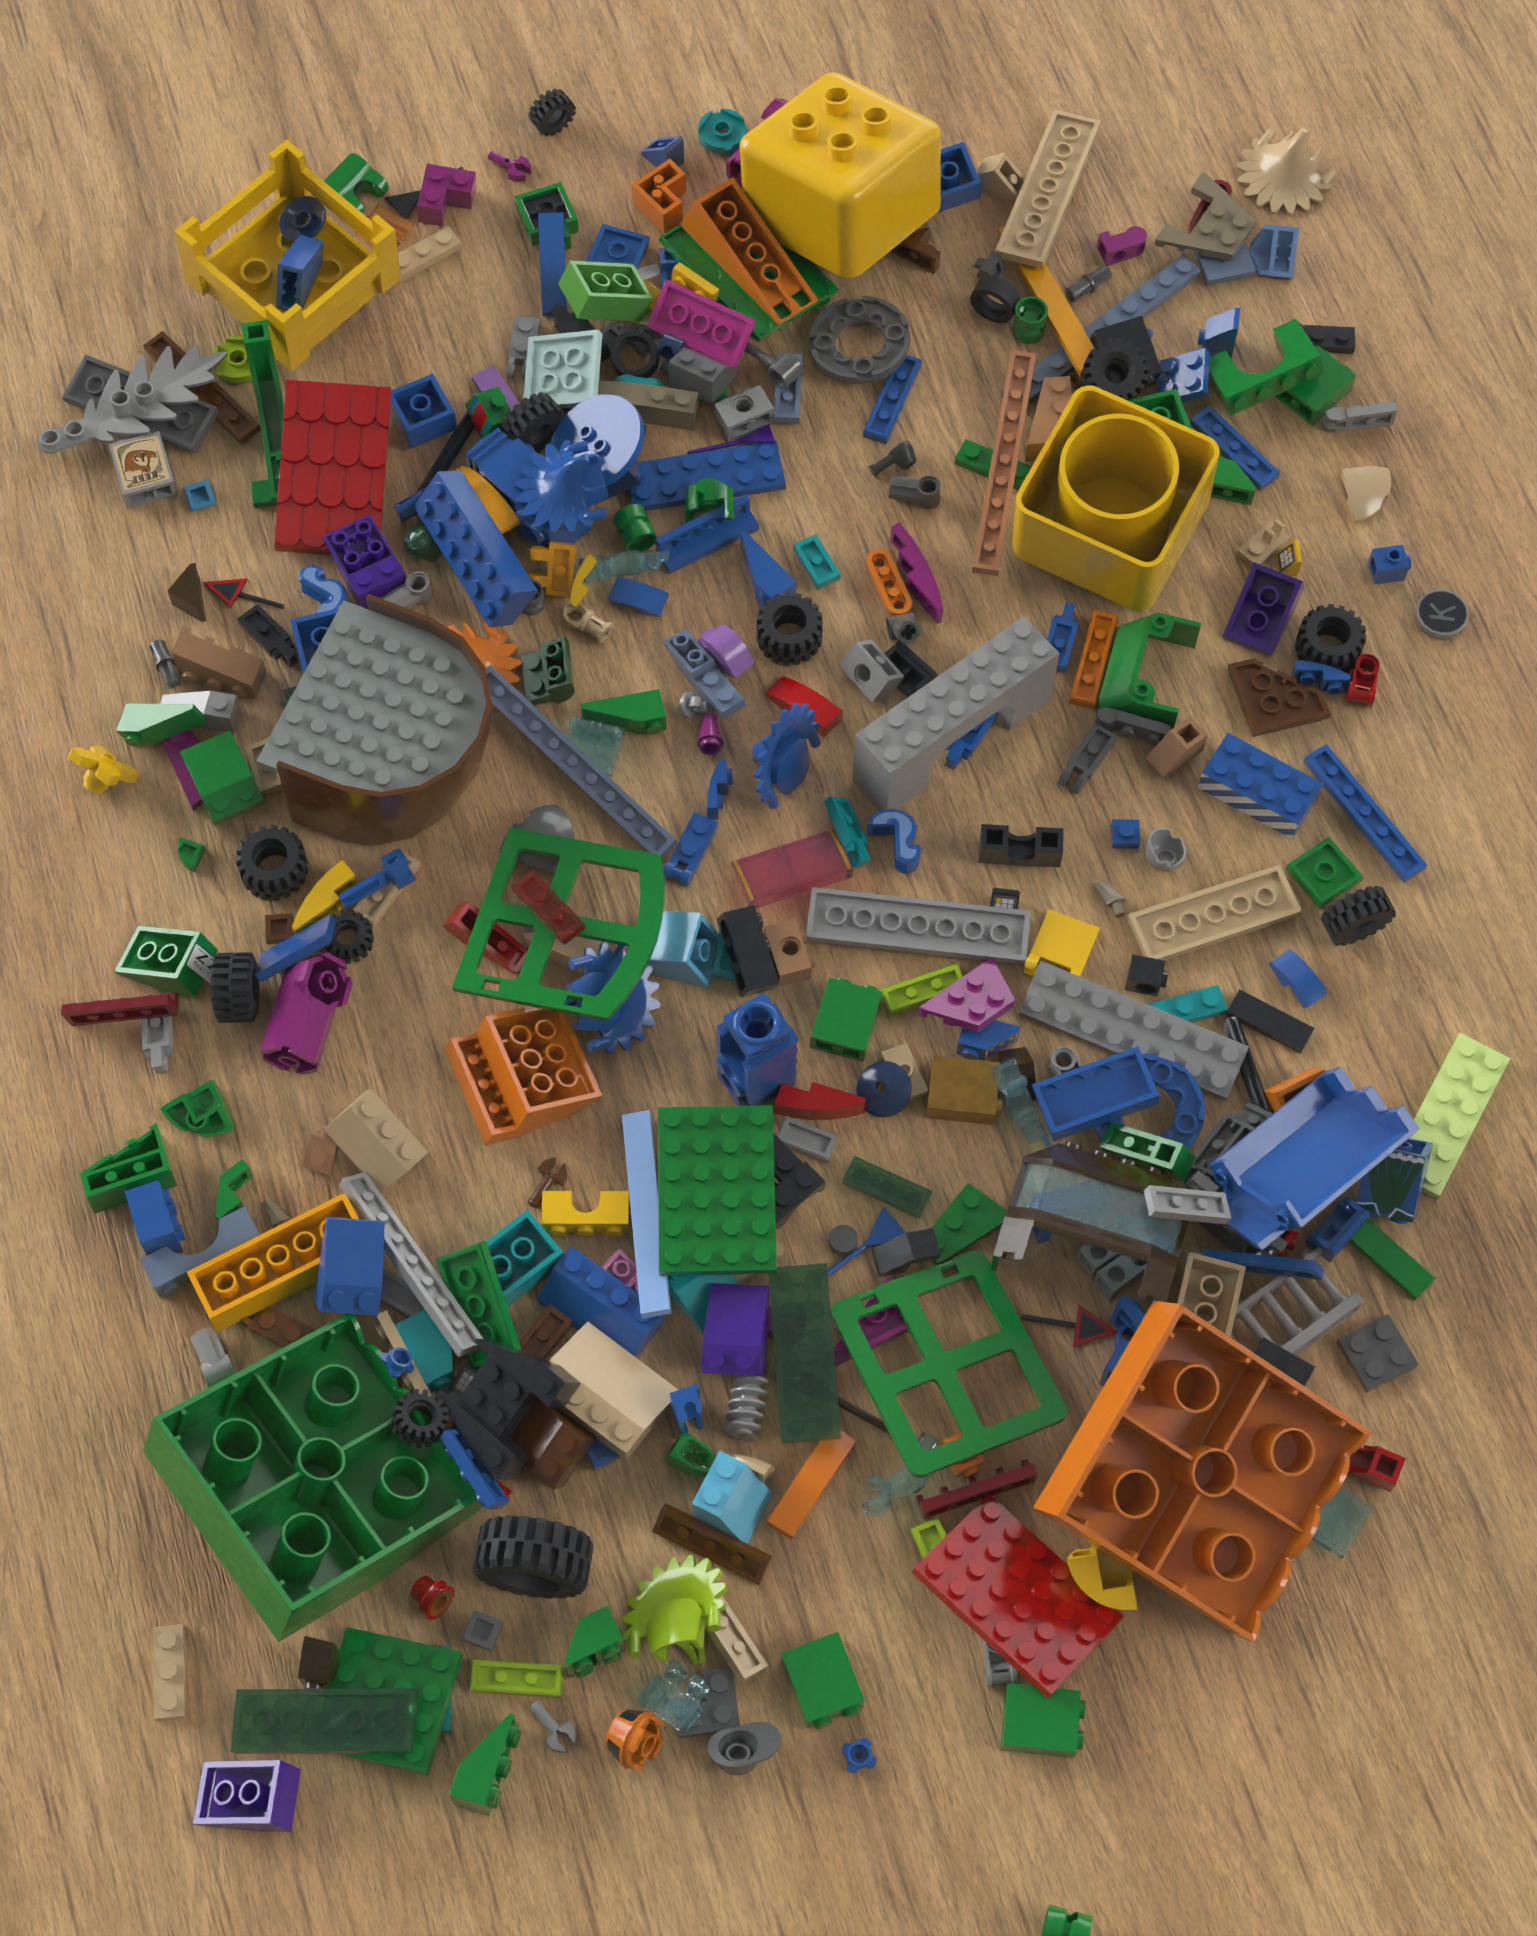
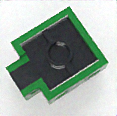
(546, 200)

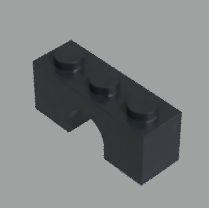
(1038, 849)

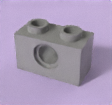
(736, 423)
(871, 670)

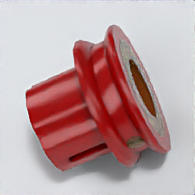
(432, 1596)

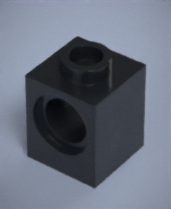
(1146, 975)

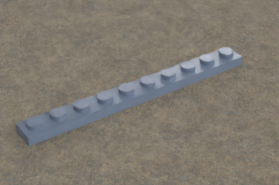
(1137, 304)
(578, 766)

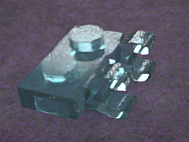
(671, 1704)

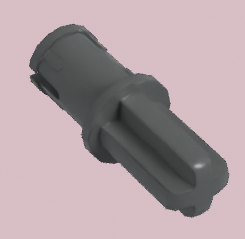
(1088, 283)
(165, 663)

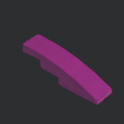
(919, 578)

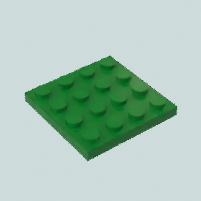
(385, 1662)

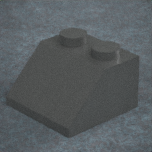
(700, 373)

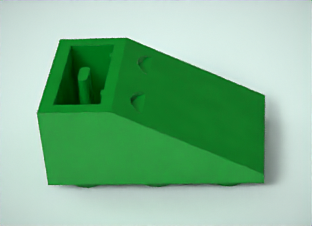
(481, 1772)

